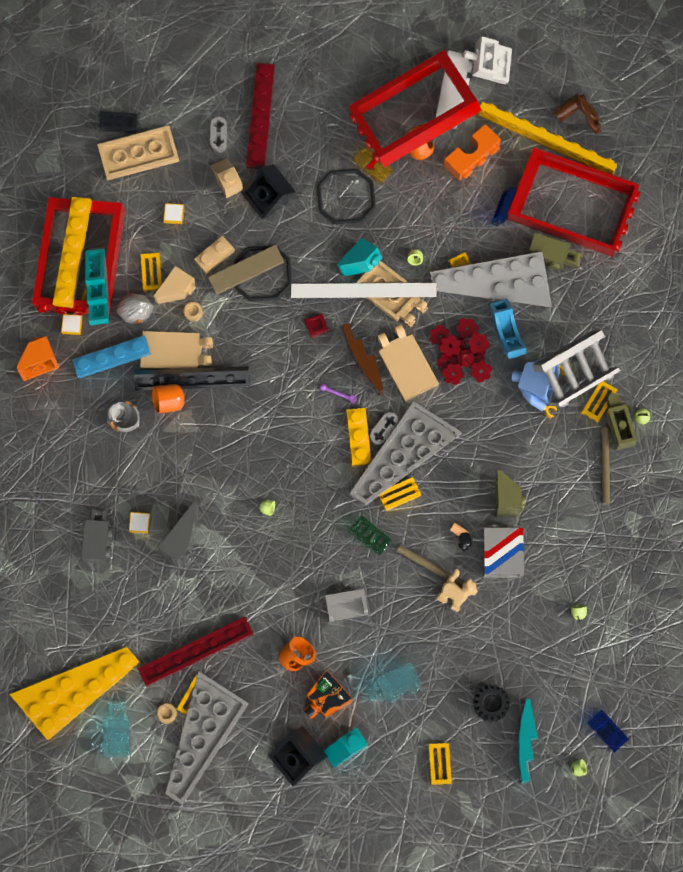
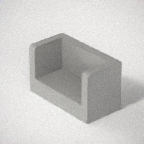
(346, 605)

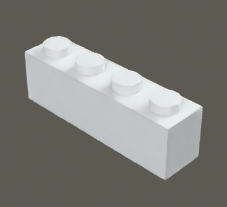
(449, 95)

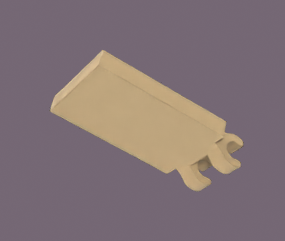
(393, 306)
(176, 351)
(406, 364)

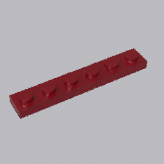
(260, 115)
(195, 651)

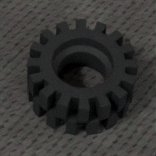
(500, 694)

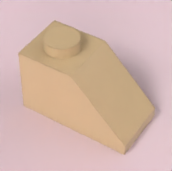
(227, 177)
(175, 287)

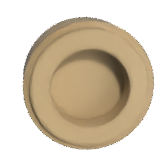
(193, 311)
(166, 713)

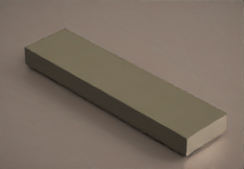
(246, 269)

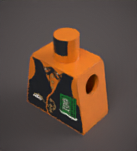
(326, 697)

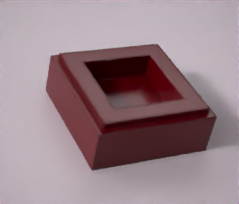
(316, 325)

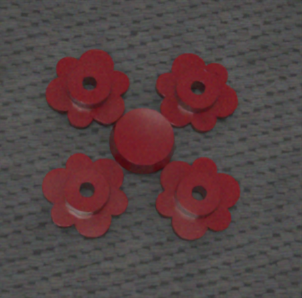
(463, 333)
(465, 358)

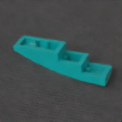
(97, 286)
(526, 734)

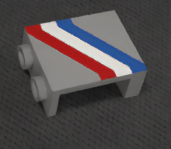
(503, 552)

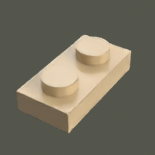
(214, 255)

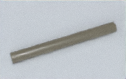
(605, 466)
(427, 564)

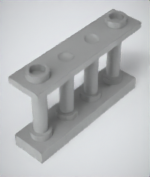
(562, 356)

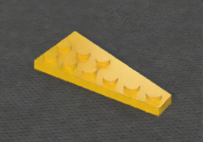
(63, 697)

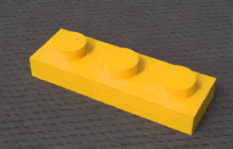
(358, 437)

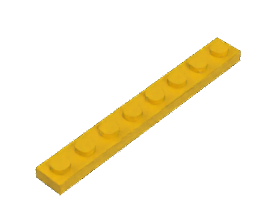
(551, 141)

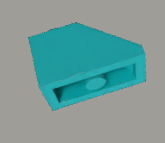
(360, 258)
(345, 747)

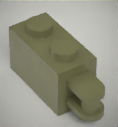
(555, 252)
(620, 423)

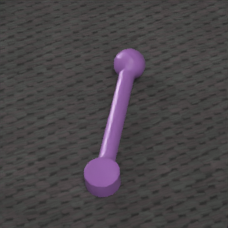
(352, 399)

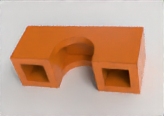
(462, 164)

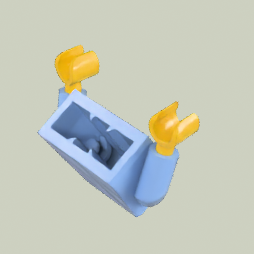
(536, 386)

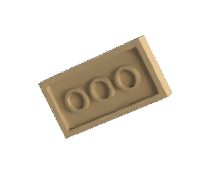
(138, 152)

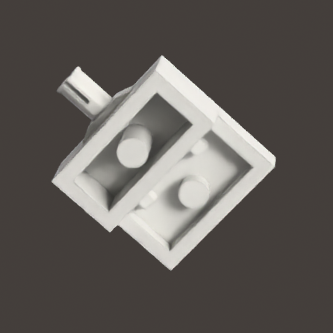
(490, 60)

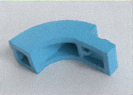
(506, 329)

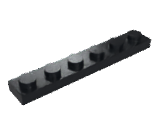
(193, 378)

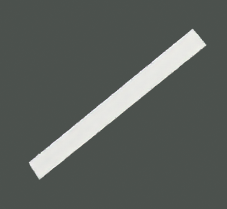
(363, 290)

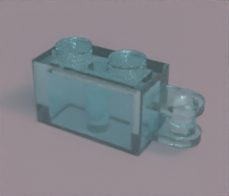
(395, 684)
(116, 733)

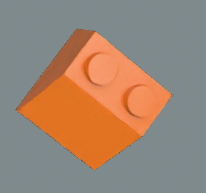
(37, 359)

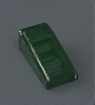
(374, 530)

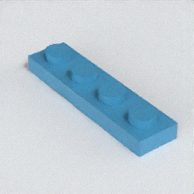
(111, 357)

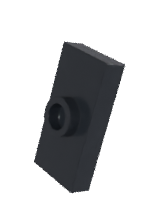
(118, 122)

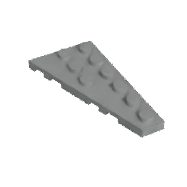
(409, 445)

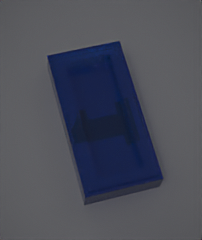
(503, 206)
(607, 731)

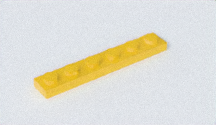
(72, 252)

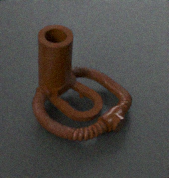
(574, 104)

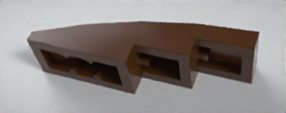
(366, 364)

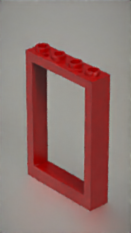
(426, 132)
(540, 157)
(80, 307)

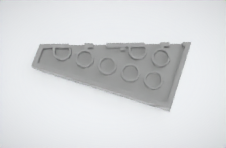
(511, 278)
(206, 727)

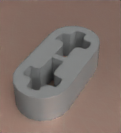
(222, 134)
(381, 427)

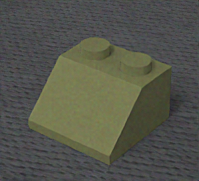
(508, 496)

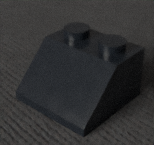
(268, 191)
(297, 755)

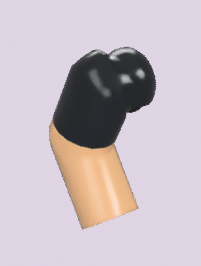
(464, 536)

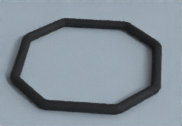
(345, 172)
(268, 297)

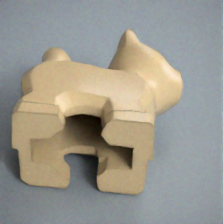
(454, 592)

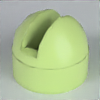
(415, 261)
(642, 419)
(267, 507)
(579, 611)
(579, 767)

